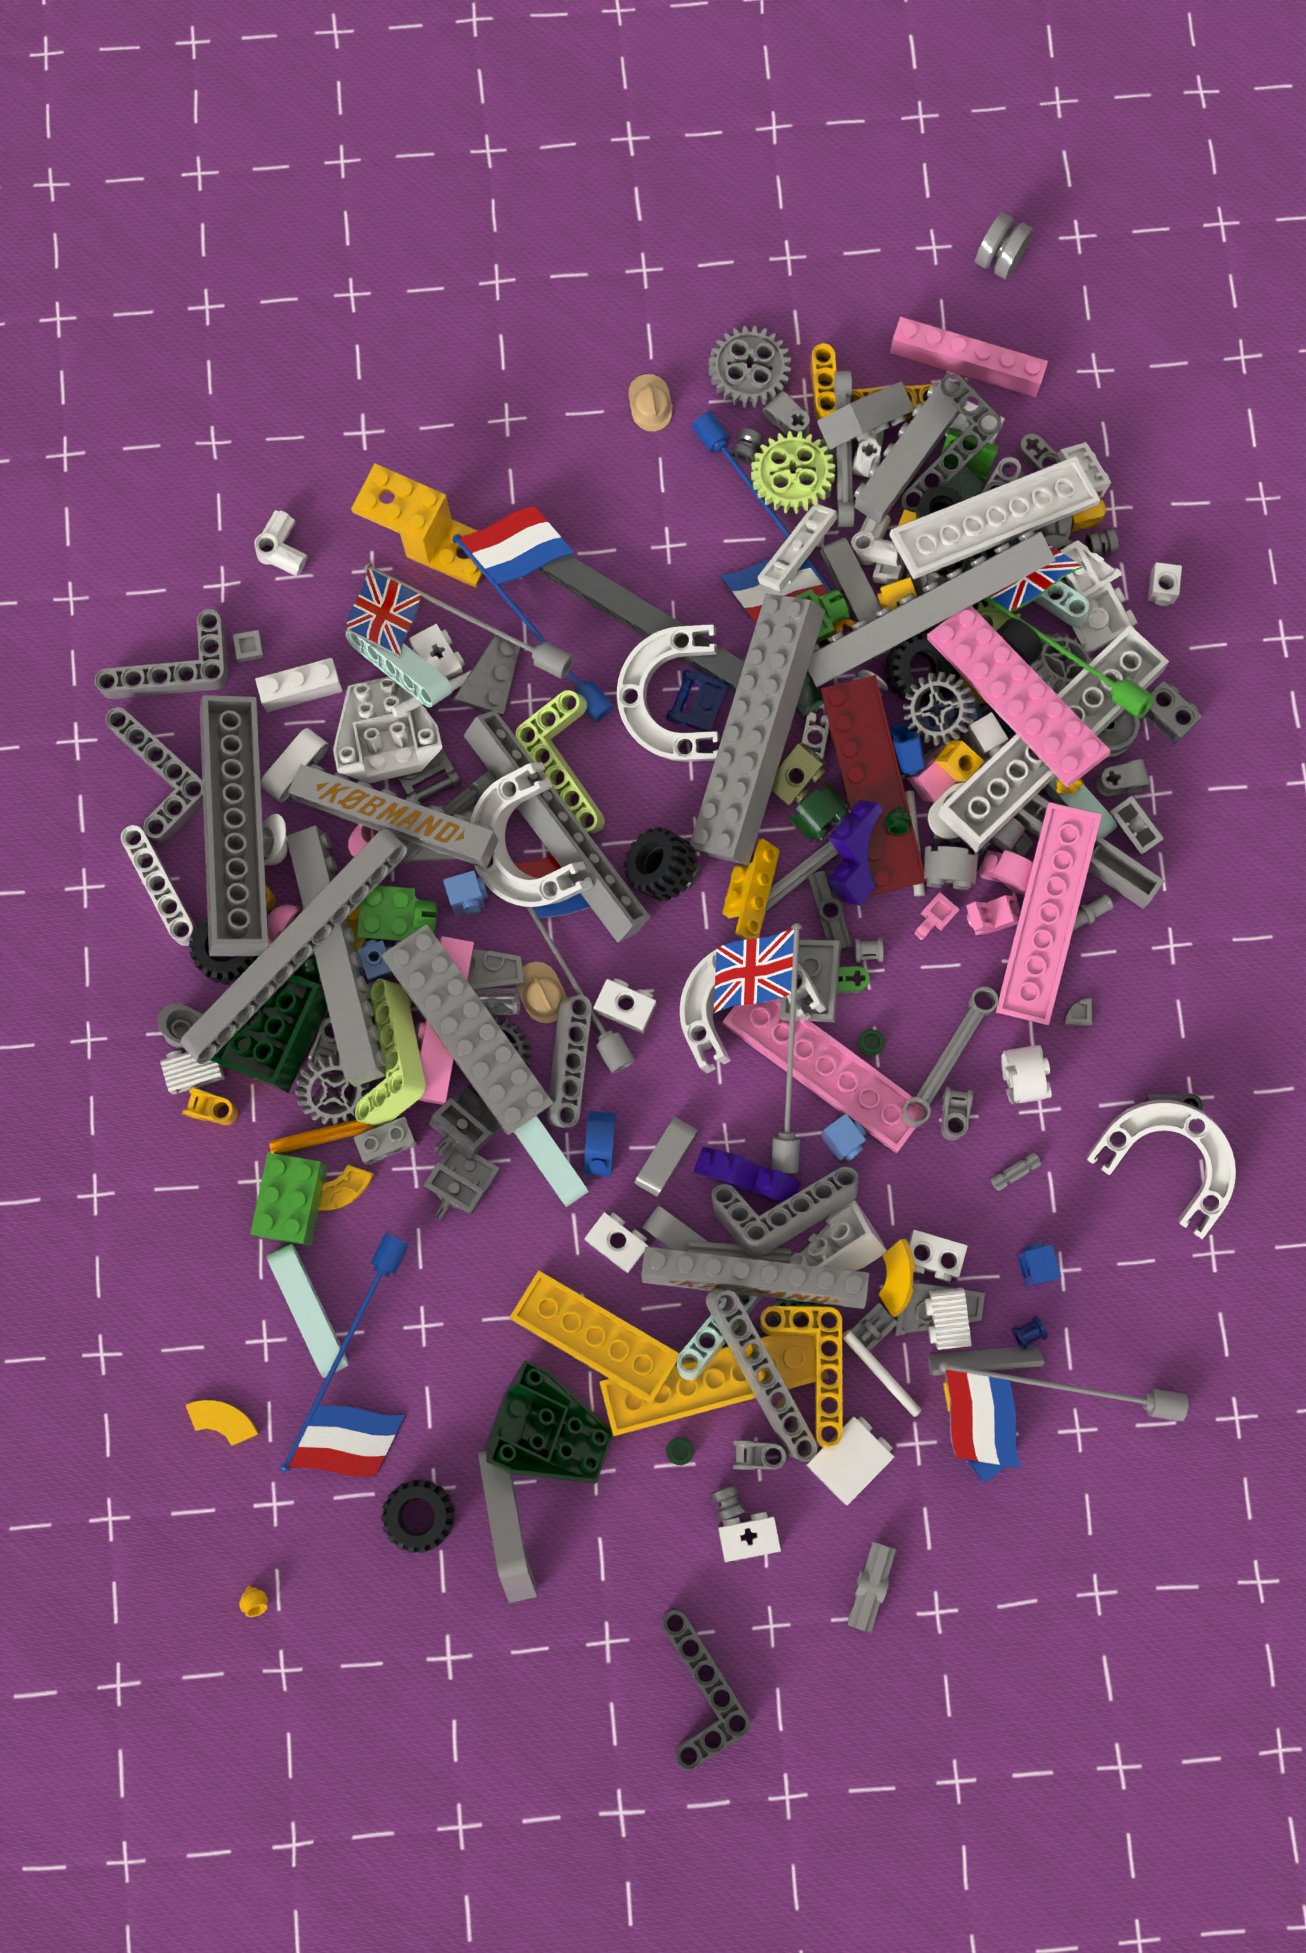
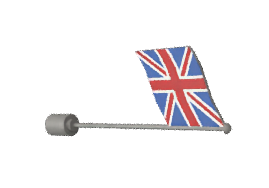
(390, 607)
(758, 973)

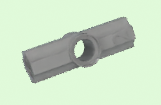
(871, 1587)

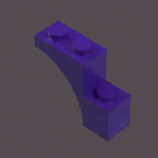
(851, 840)
(746, 1175)

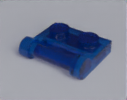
(706, 703)

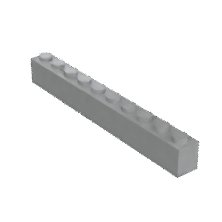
(930, 607)
(559, 829)
(338, 965)

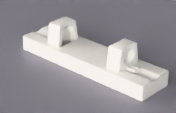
(797, 547)

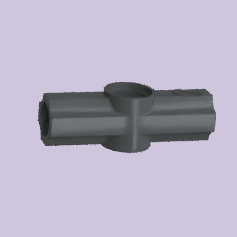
(825, 895)

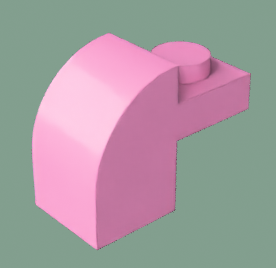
(1007, 869)
(993, 915)

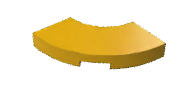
(345, 1188)
(899, 1279)
(223, 1418)

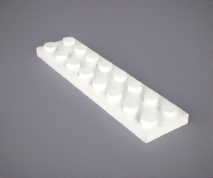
(994, 517)

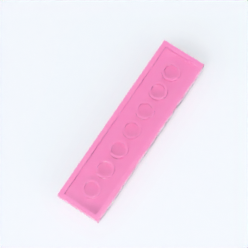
(1018, 695)
(1048, 913)
(828, 1071)

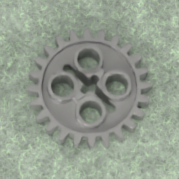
(752, 346)

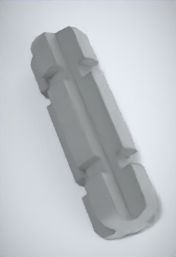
(1016, 1171)

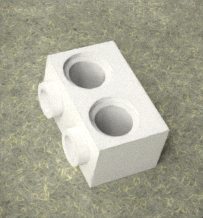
(936, 1248)

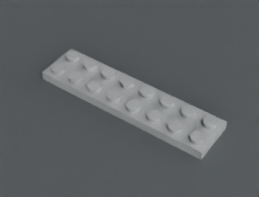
(467, 1029)

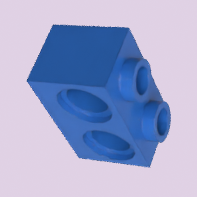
(1038, 1264)

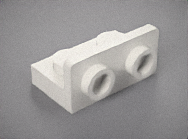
(1090, 464)

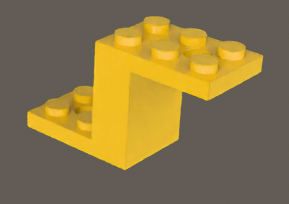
(421, 519)

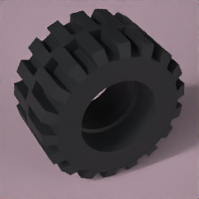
(900, 665)
(660, 864)
(216, 971)
(394, 1523)

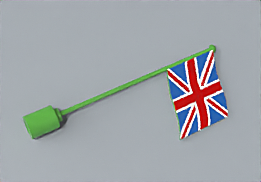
(1020, 593)

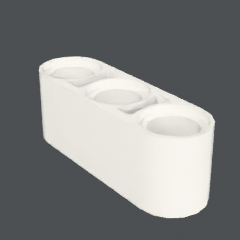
(305, 750)

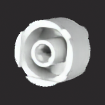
(1026, 1074)

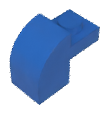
(599, 1143)

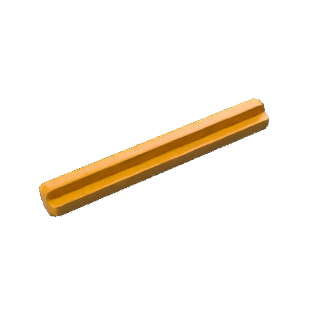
(319, 1136)

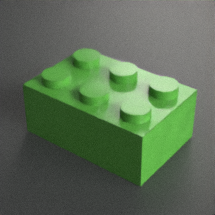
(289, 1199)

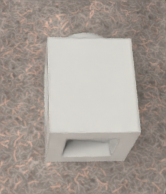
(1171, 576)

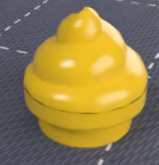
(1074, 788)
(253, 1602)

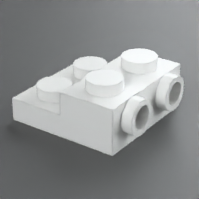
(1106, 618)

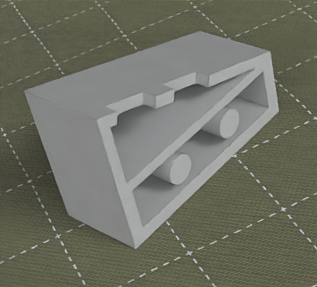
(865, 415)

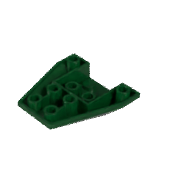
(546, 1430)

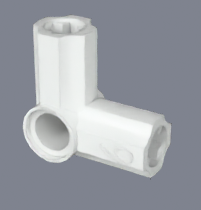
(867, 454)
(275, 536)
(871, 546)

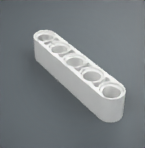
(152, 875)

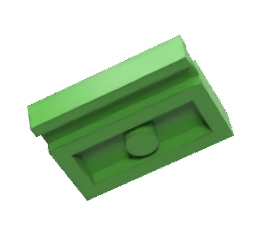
(980, 463)

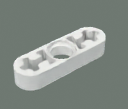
(811, 718)

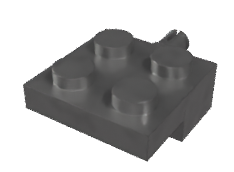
(464, 1124)
(460, 1181)

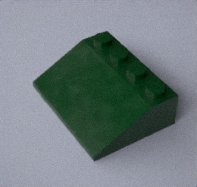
(277, 1035)

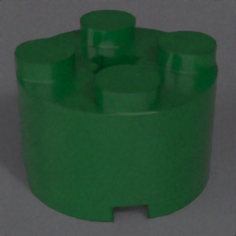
(819, 812)

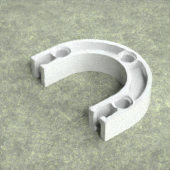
(636, 676)
(503, 876)
(698, 1008)
(1175, 1116)

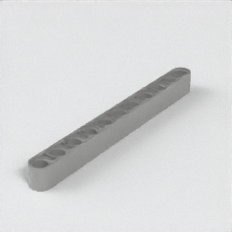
(293, 946)

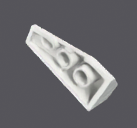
(844, 1243)

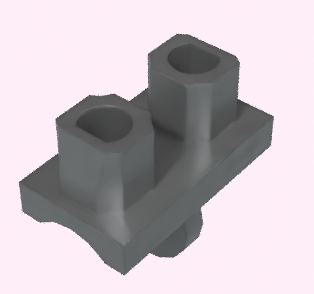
(874, 1326)

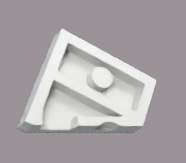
(1094, 571)

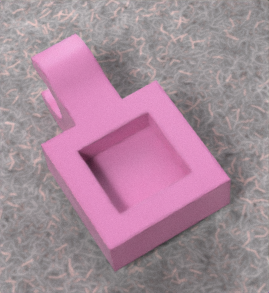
(938, 914)

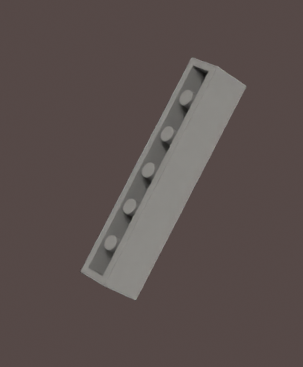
(907, 454)

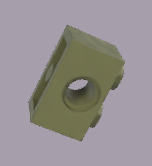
(812, 767)

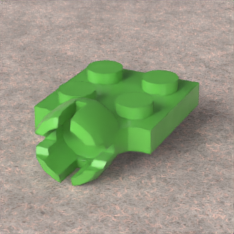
(835, 610)
(394, 914)

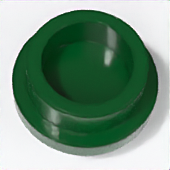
(871, 1042)
(680, 1451)

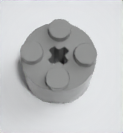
(950, 866)

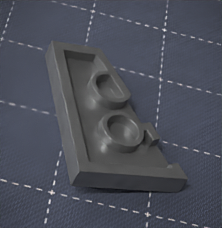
(491, 677)
(915, 1317)

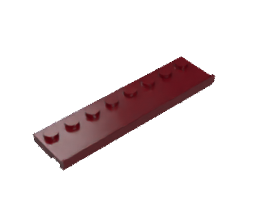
(873, 775)

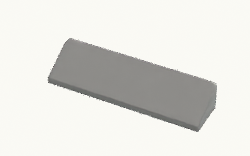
(988, 1359)

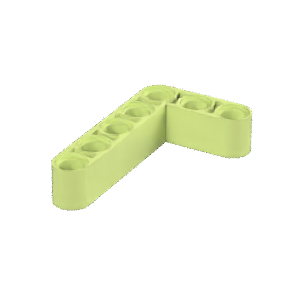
(556, 763)
(399, 1045)

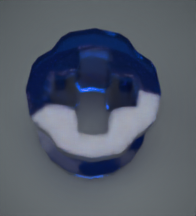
(1029, 1332)

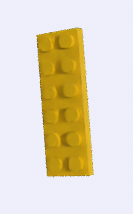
(595, 1337)

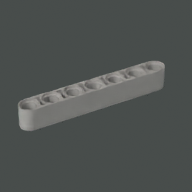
(772, 1382)

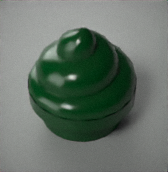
(898, 821)
(309, 970)

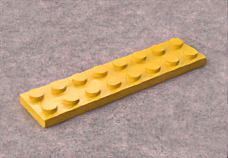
(716, 1387)

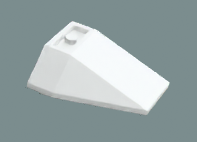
(377, 744)

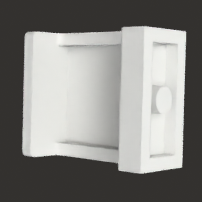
(853, 1461)

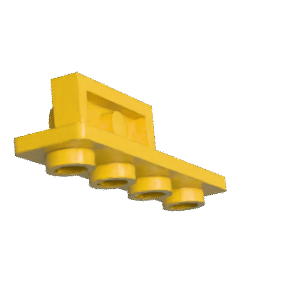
(750, 890)

